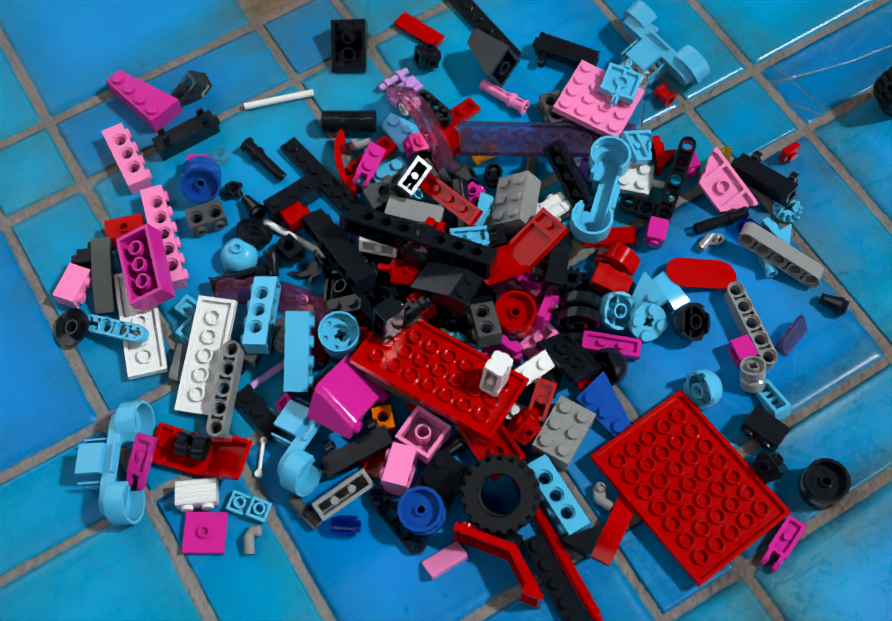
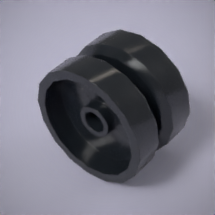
(578, 311)
(824, 483)

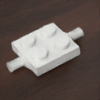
(639, 180)

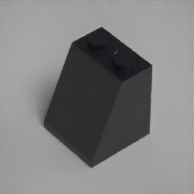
(494, 56)

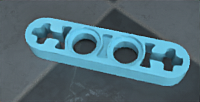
(116, 326)

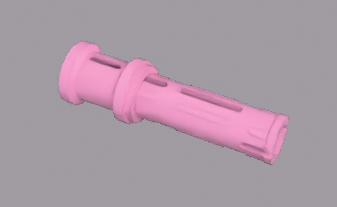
(511, 99)

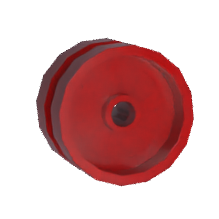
(516, 314)

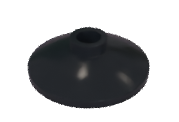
(72, 327)

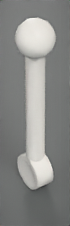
(258, 473)

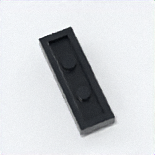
(257, 412)

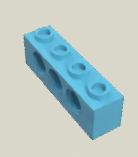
(261, 341)
(578, 522)

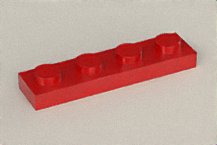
(451, 199)

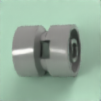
(752, 374)

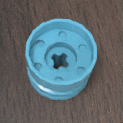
(332, 326)

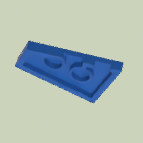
(603, 401)

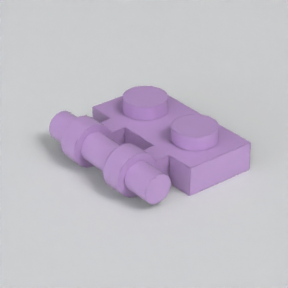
(400, 76)

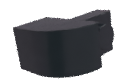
(462, 172)

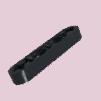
(394, 523)

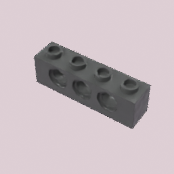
(371, 191)

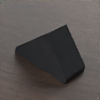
(583, 541)

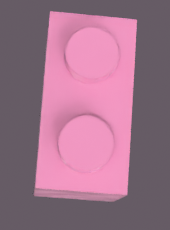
(73, 286)

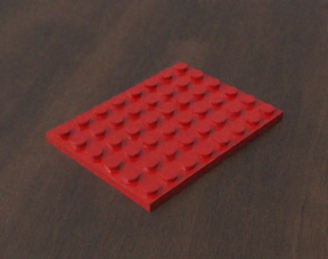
(690, 487)

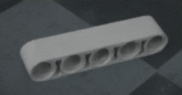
(781, 254)
(750, 317)
(222, 380)

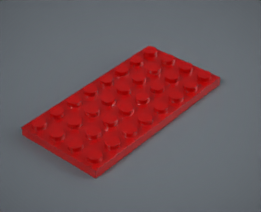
(440, 376)

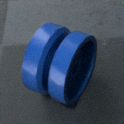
(200, 179)
(412, 504)

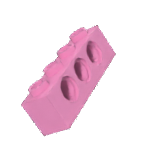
(136, 180)

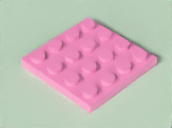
(590, 108)

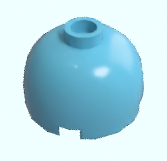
(238, 255)
(616, 310)
(703, 388)

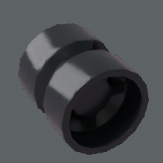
(194, 446)

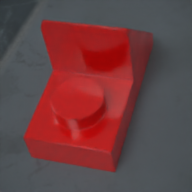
(661, 157)
(542, 398)

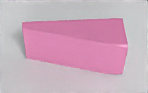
(529, 343)

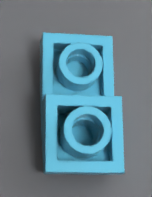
(671, 291)
(248, 506)

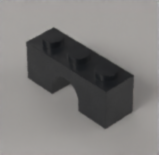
(302, 190)

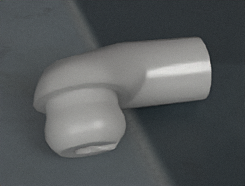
(356, 145)
(710, 239)
(599, 497)
(249, 537)

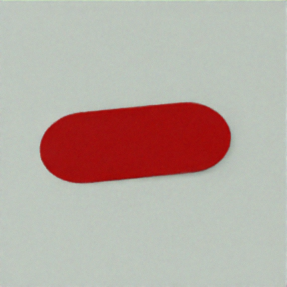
(700, 273)

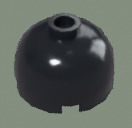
(690, 322)
(614, 364)

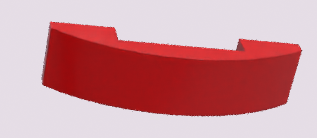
(340, 149)
(613, 531)

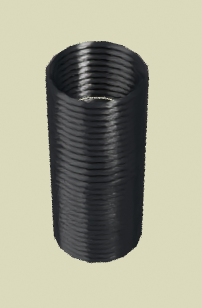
(349, 121)

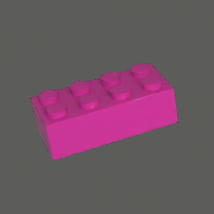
(145, 267)

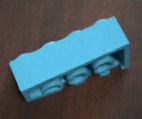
(298, 351)

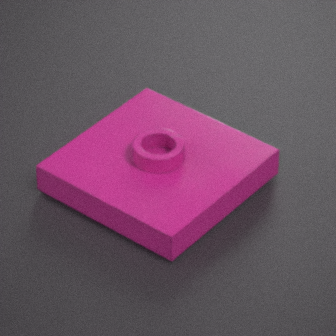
(205, 533)

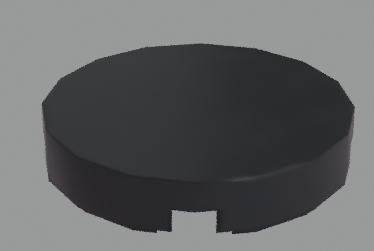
(253, 232)

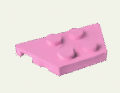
(723, 184)

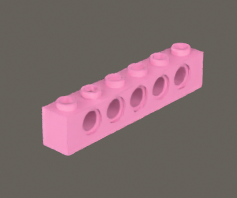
(152, 198)

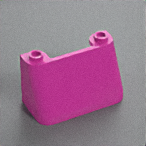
(344, 398)

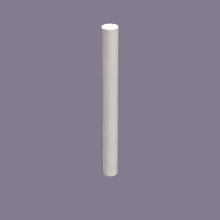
(279, 99)
(306, 244)

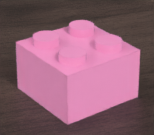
(424, 432)
(399, 468)

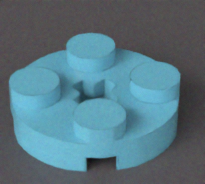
(637, 320)

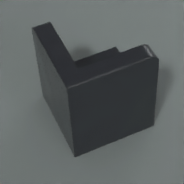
(83, 257)

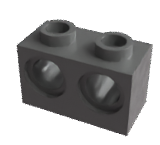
(546, 109)
(205, 214)
(487, 323)

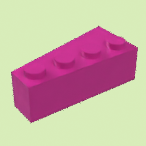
(144, 100)

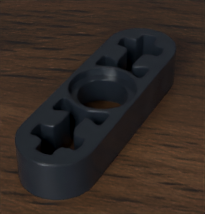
(447, 117)

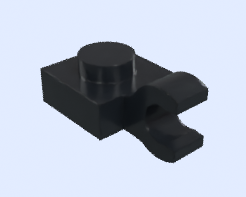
(413, 310)

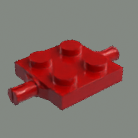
(400, 271)

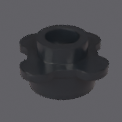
(233, 185)

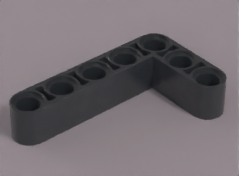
(669, 188)

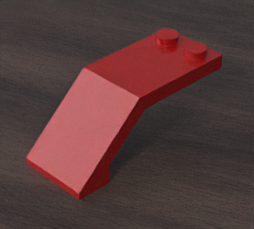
(527, 247)
(223, 462)
(467, 535)

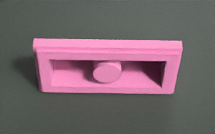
(445, 560)

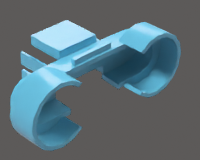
(648, 48)
(608, 162)
(102, 457)
(296, 466)

